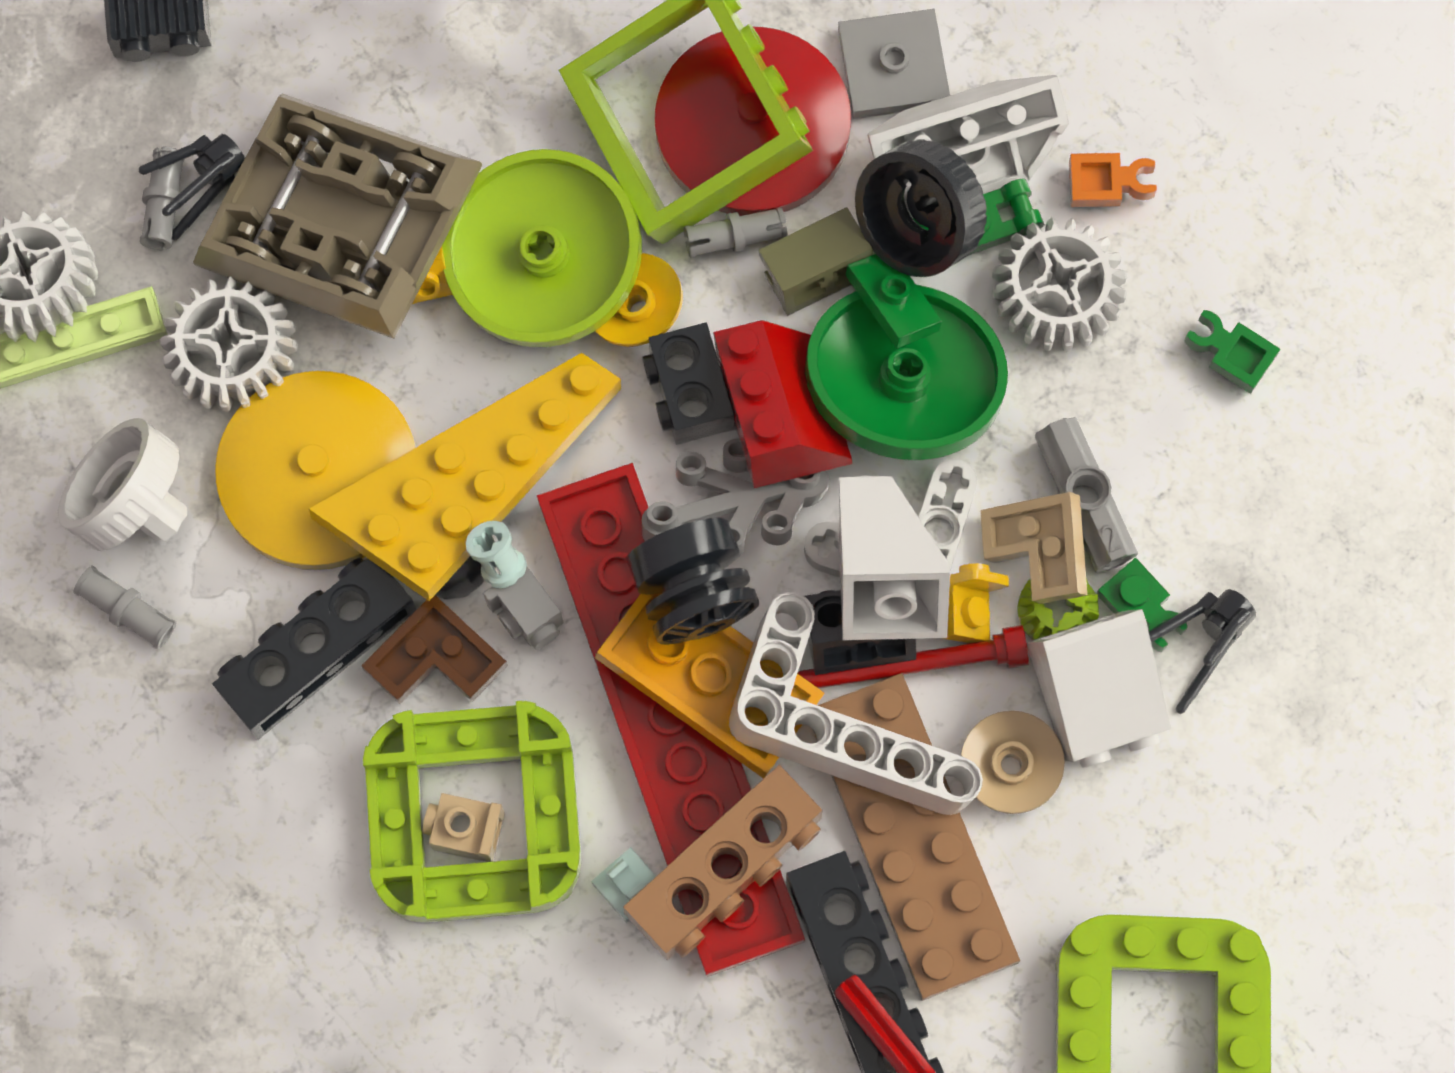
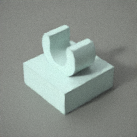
(623, 880)

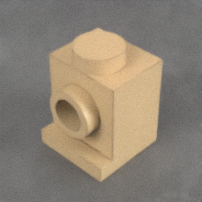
(478, 840)

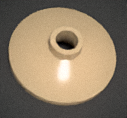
(1028, 741)

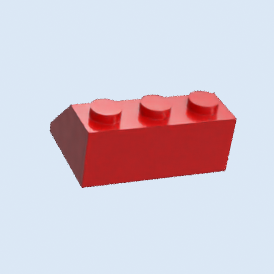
(772, 404)

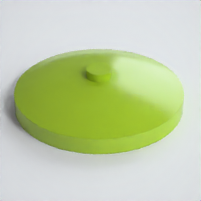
(543, 248)

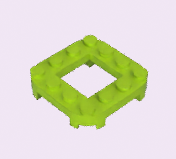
(466, 738)
(1163, 945)

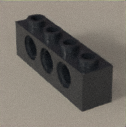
(306, 673)

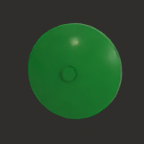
(911, 398)

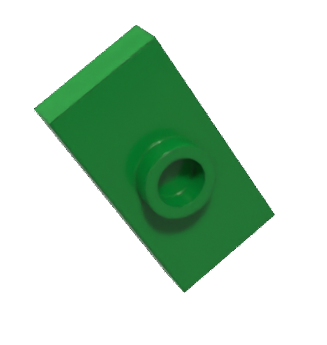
(893, 300)

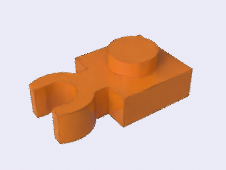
(1101, 179)

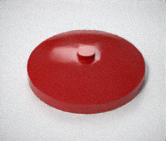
(714, 118)

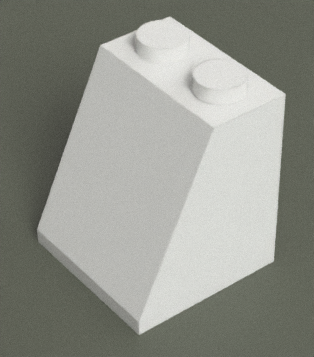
(889, 565)
(1101, 686)

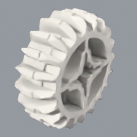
(1092, 265)
(60, 273)
(190, 339)

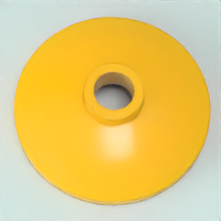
(663, 294)

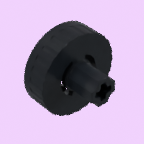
(941, 197)

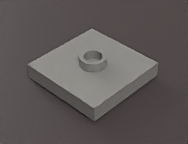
(893, 62)

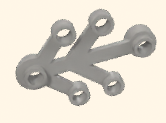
(737, 497)

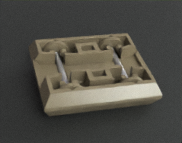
(337, 222)

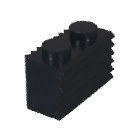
(154, 26)

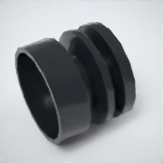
(691, 574)

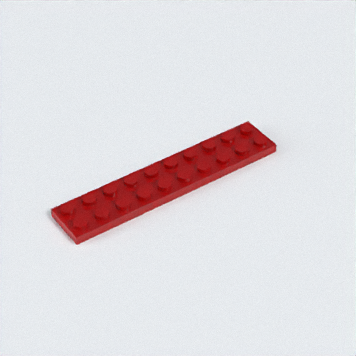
(678, 770)

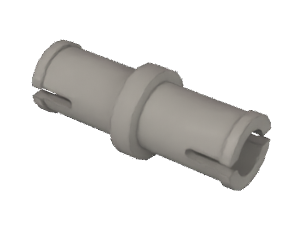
(162, 189)
(735, 232)
(124, 607)

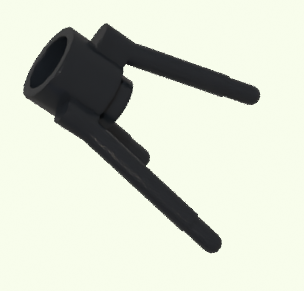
(215, 164)
(1224, 622)

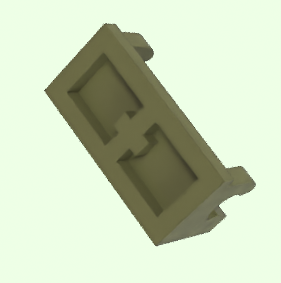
(814, 260)

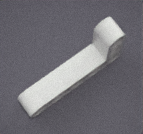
(835, 729)

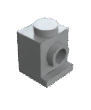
(526, 610)

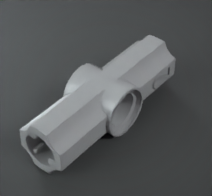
(1073, 466)

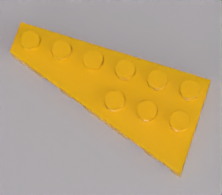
(425, 503)

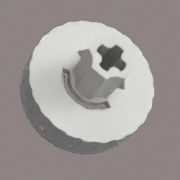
(123, 488)

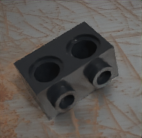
(698, 382)
(834, 654)

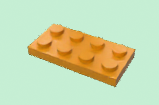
(695, 679)

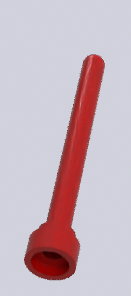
(1005, 648)

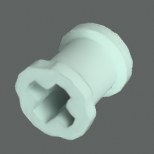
(496, 554)

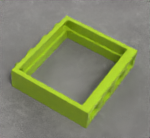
(668, 222)

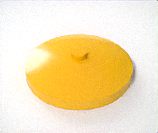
(299, 450)

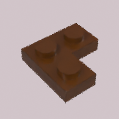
(433, 640)

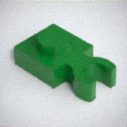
(1239, 355)
(1138, 589)

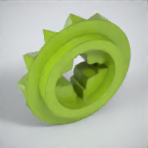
(1038, 619)

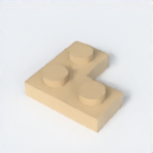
(1049, 534)

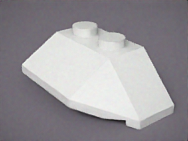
(996, 127)

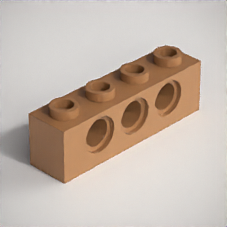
(774, 798)

